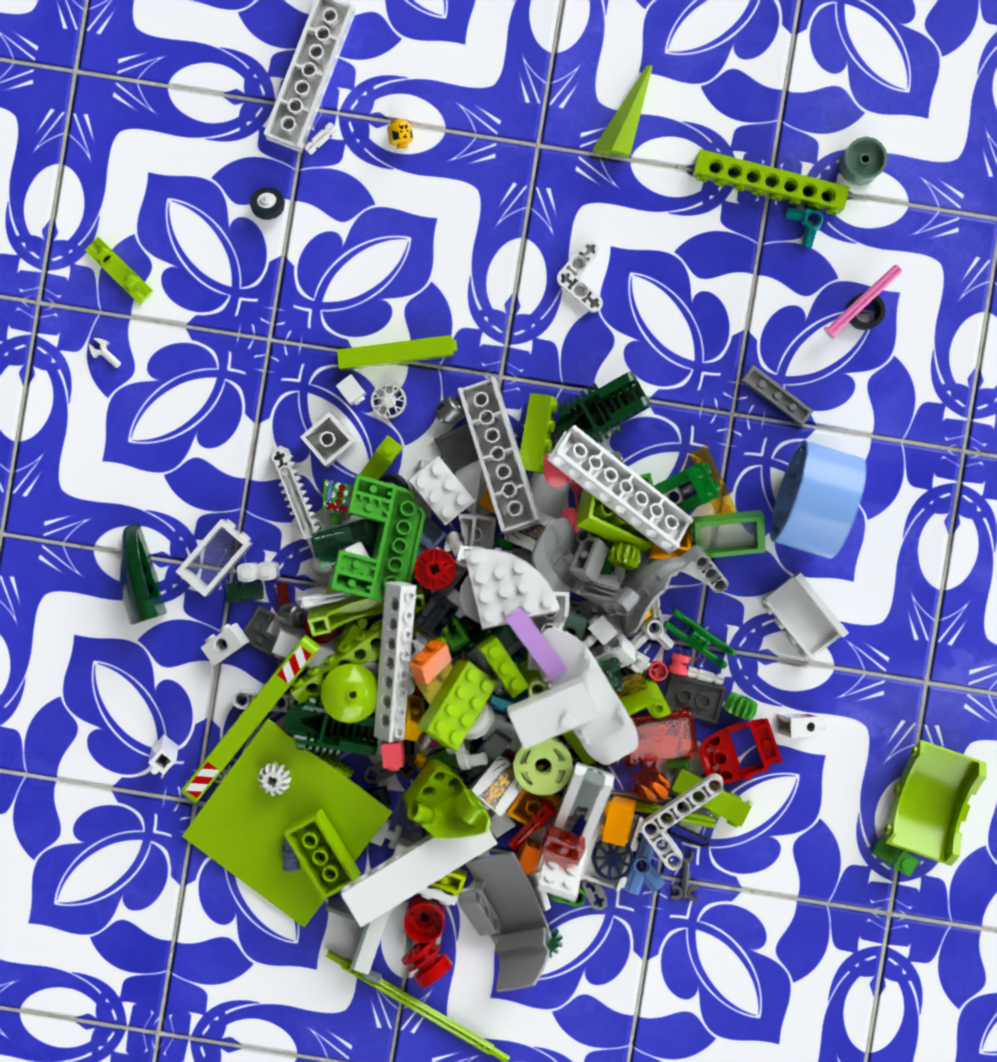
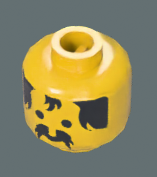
(400, 133)

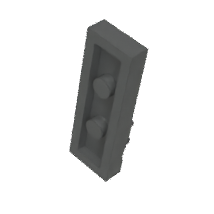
(493, 747)

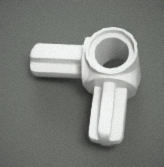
(657, 634)

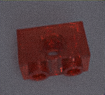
(563, 845)

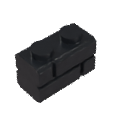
(436, 614)

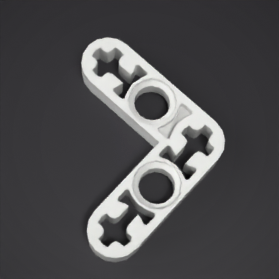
(575, 273)

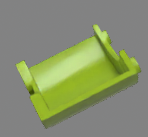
(933, 802)

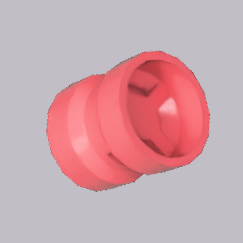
(679, 664)
(658, 673)

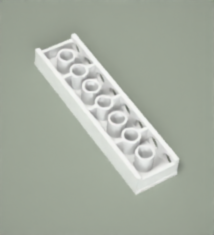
(309, 73)
(499, 456)
(620, 489)
(410, 873)

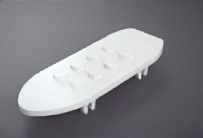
(613, 731)

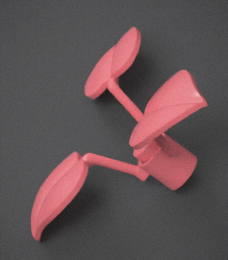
(557, 478)

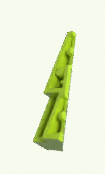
(621, 130)

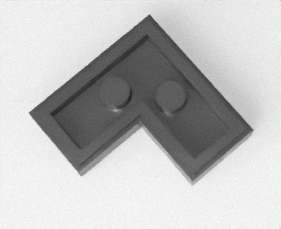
(256, 630)

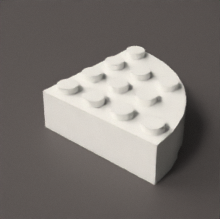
(505, 583)

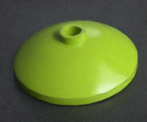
(336, 692)

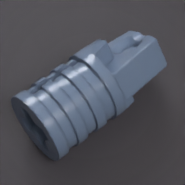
(290, 859)

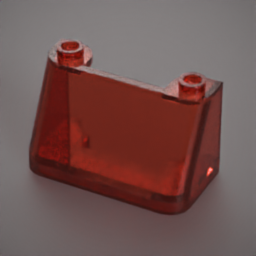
(664, 737)

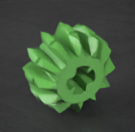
(740, 706)

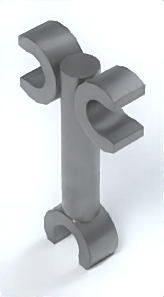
(685, 890)

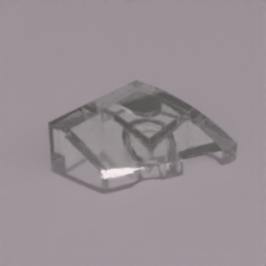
(411, 829)

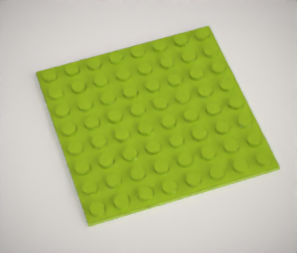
(246, 827)

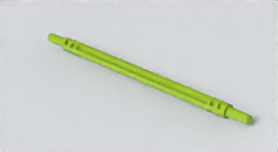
(423, 1009)

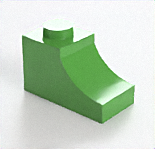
(456, 634)
(895, 856)

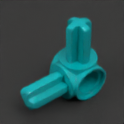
(803, 216)

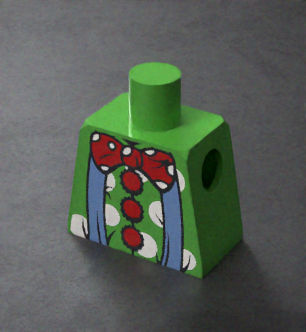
(336, 500)

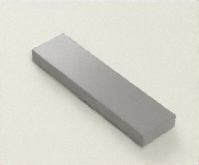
(777, 395)

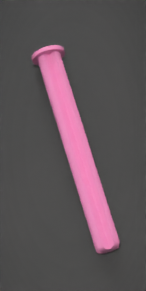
(862, 301)

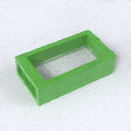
(729, 533)

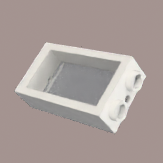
(214, 557)

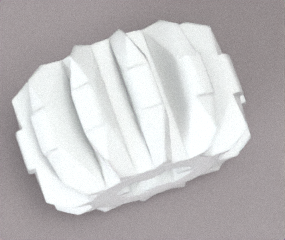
(267, 776)

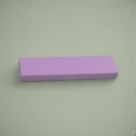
(535, 643)

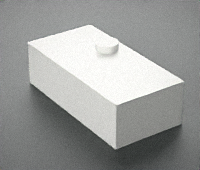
(552, 712)

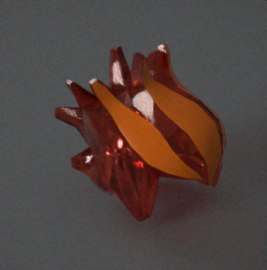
(650, 784)

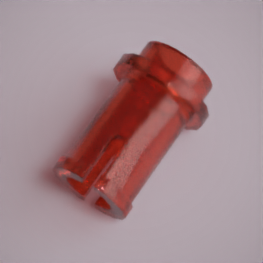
(282, 593)

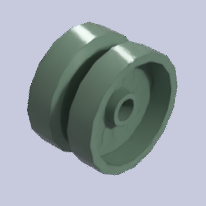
(863, 161)

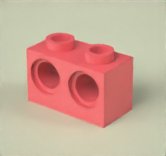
(393, 755)

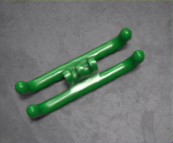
(699, 638)

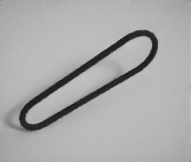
(682, 838)

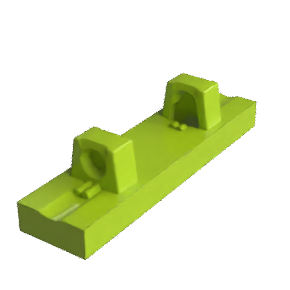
(119, 270)

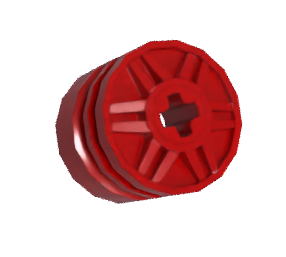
(445, 563)
(423, 927)
(428, 964)

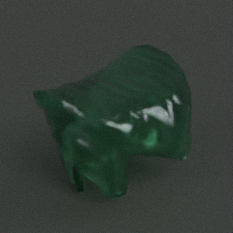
(612, 673)

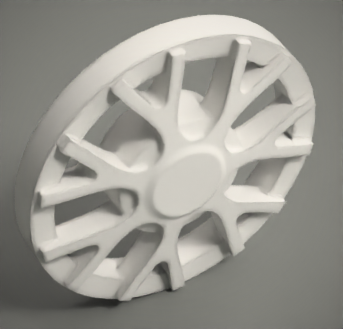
(388, 400)

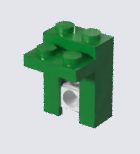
(701, 481)

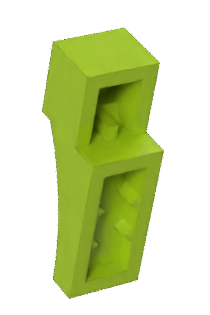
(382, 459)

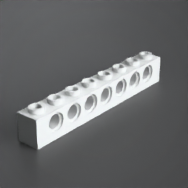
(394, 661)

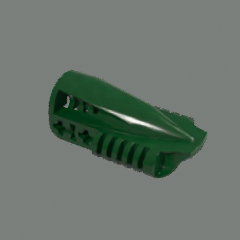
(603, 408)
(316, 728)

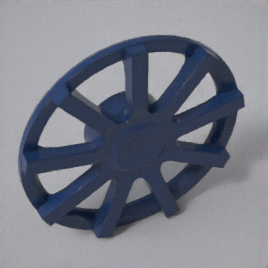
(612, 859)

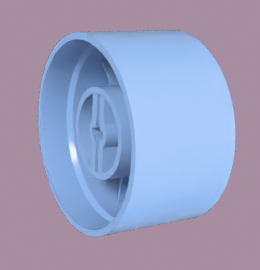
(818, 499)

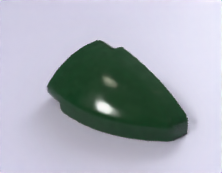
(133, 584)

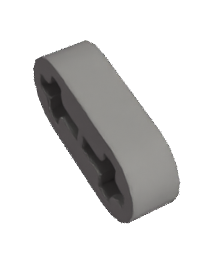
(590, 894)

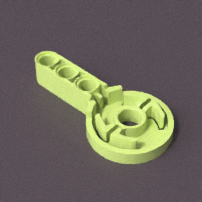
(543, 780)

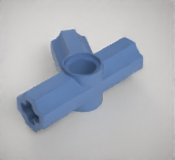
(647, 874)

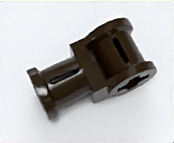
(409, 758)

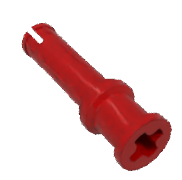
(539, 820)

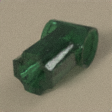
(238, 592)

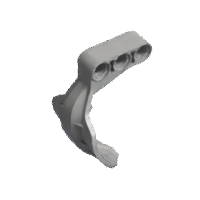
(553, 559)
(653, 579)

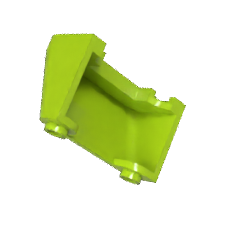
(650, 698)

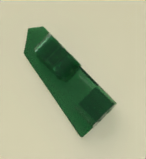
(329, 541)

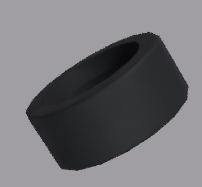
(880, 306)

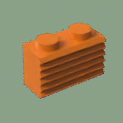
(430, 662)
(529, 855)

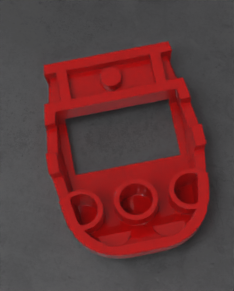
(719, 755)

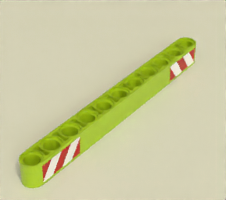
(250, 718)

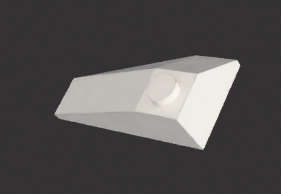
(553, 620)

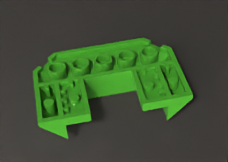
(395, 543)

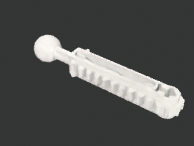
(297, 501)

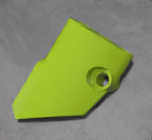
(444, 803)

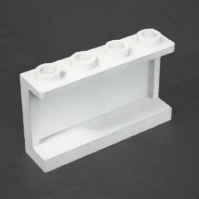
(803, 616)
(588, 869)

